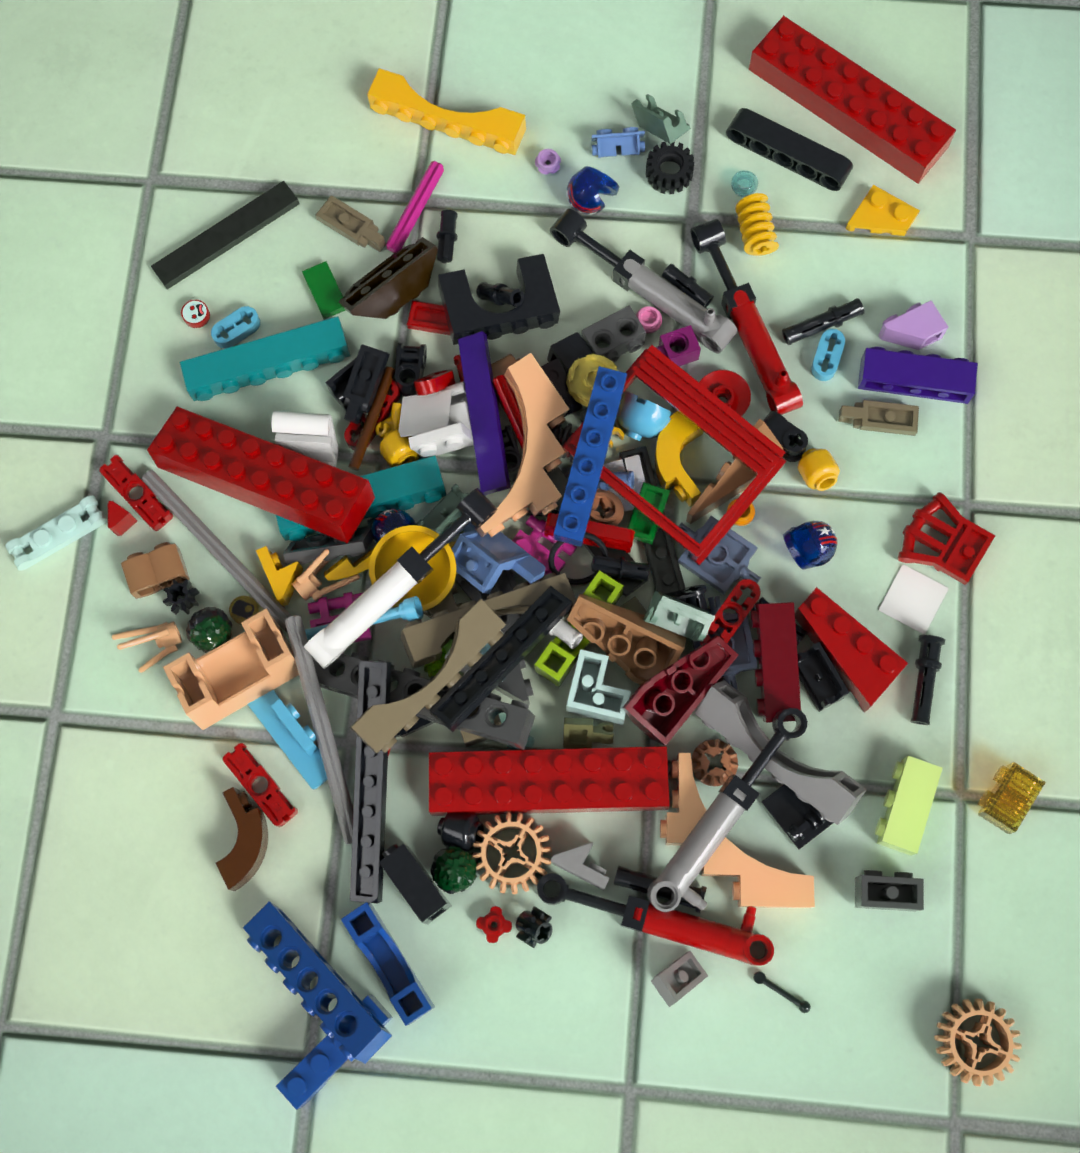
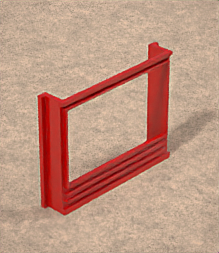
(715, 420)

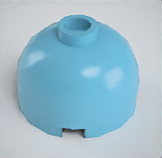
(641, 417)

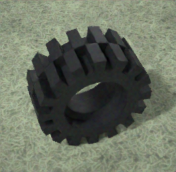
(672, 154)

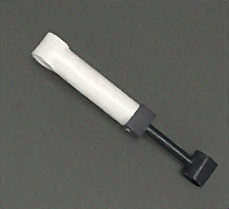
(393, 585)

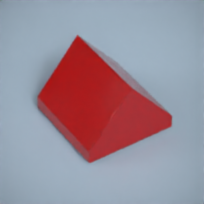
(119, 519)

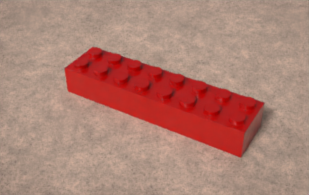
(851, 99)
(262, 474)
(549, 781)

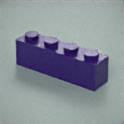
(917, 375)

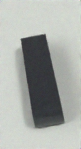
(789, 149)

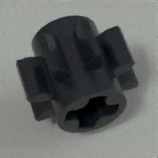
(181, 604)
(534, 927)

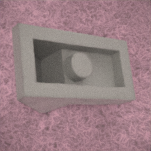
(573, 861)
(679, 978)

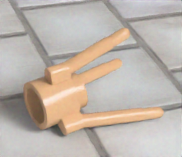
(308, 582)
(165, 635)

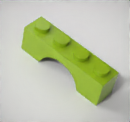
(558, 657)

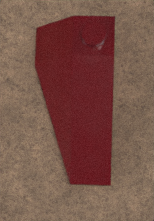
(673, 694)

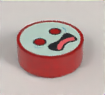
(195, 313)

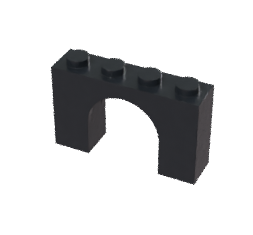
(467, 317)

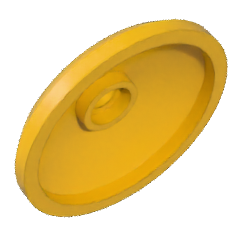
(394, 544)

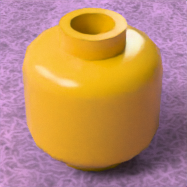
(397, 449)
(818, 469)

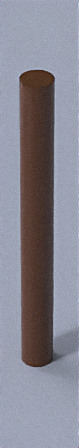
(371, 419)

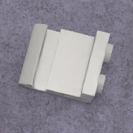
(306, 434)
(449, 438)

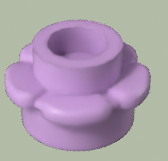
(548, 155)

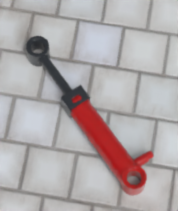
(740, 306)
(672, 925)

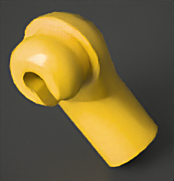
(390, 423)

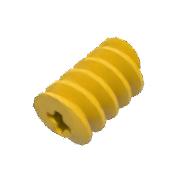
(756, 225)

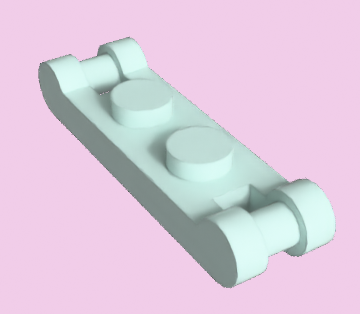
(56, 533)

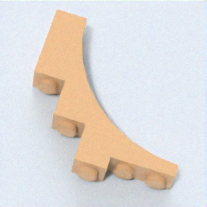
(539, 408)
(756, 883)

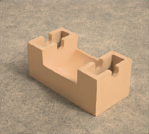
(233, 671)

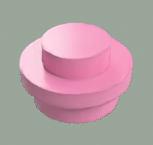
(650, 319)

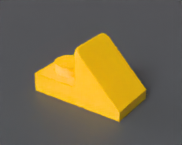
(282, 578)

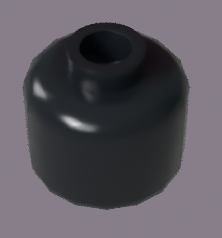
(460, 830)

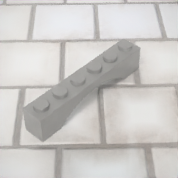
(828, 791)

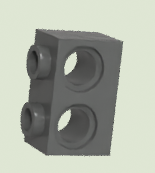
(609, 331)

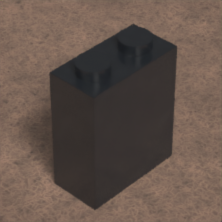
(414, 883)

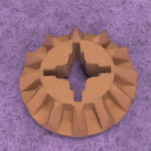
(609, 503)
(700, 763)

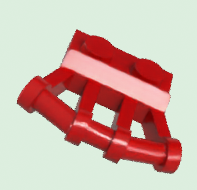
(963, 549)

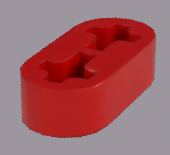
(434, 382)

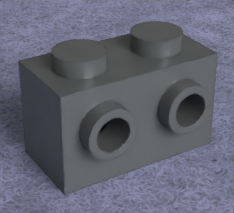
(889, 893)

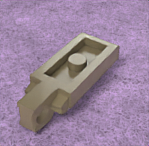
(350, 224)
(881, 417)

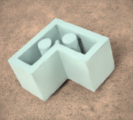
(590, 696)

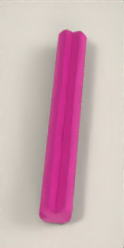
(415, 207)

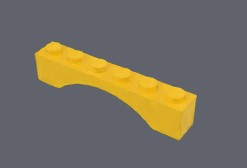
(492, 128)

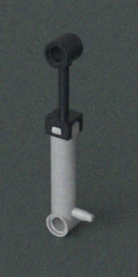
(632, 274)
(733, 799)

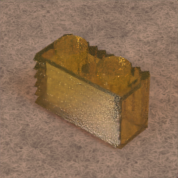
(1010, 797)

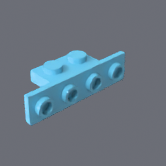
(291, 737)

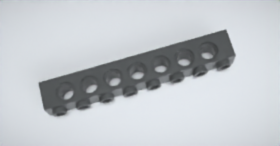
(512, 731)

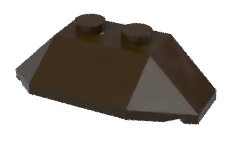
(392, 282)

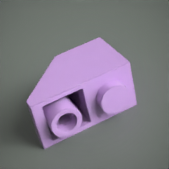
(915, 328)

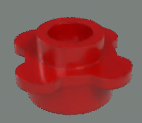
(485, 922)

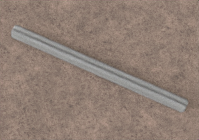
(216, 547)
(321, 726)

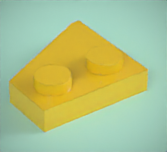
(883, 214)

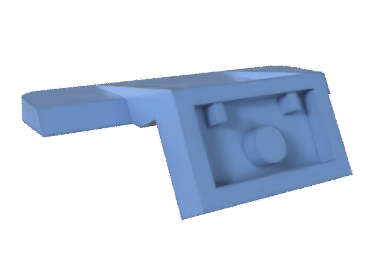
(485, 558)

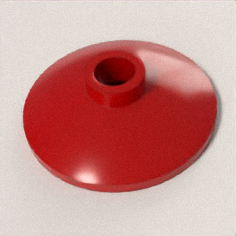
(731, 386)

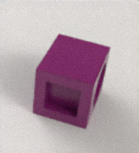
(684, 338)

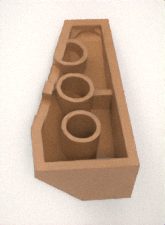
(730, 482)
(626, 638)

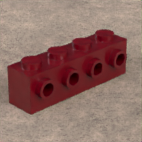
(777, 659)

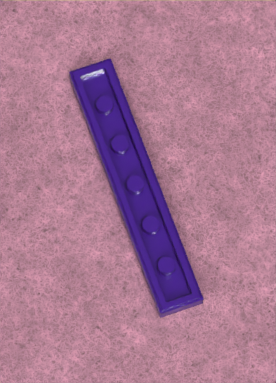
(484, 413)

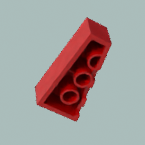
(855, 652)

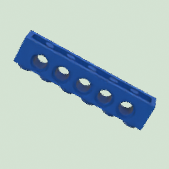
(590, 456)
(369, 1031)

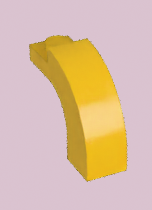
(668, 467)

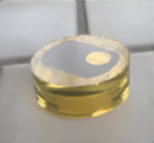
(243, 608)

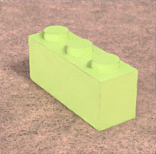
(908, 805)

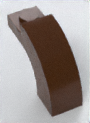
(251, 841)

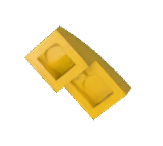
(345, 568)

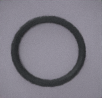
(576, 581)

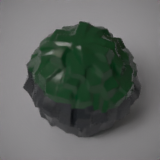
(209, 628)
(453, 869)

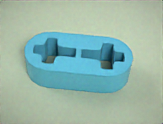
(235, 327)
(822, 353)

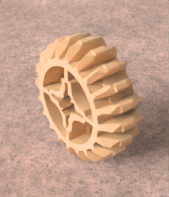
(489, 839)
(1003, 1051)

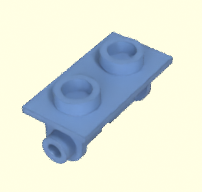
(628, 140)

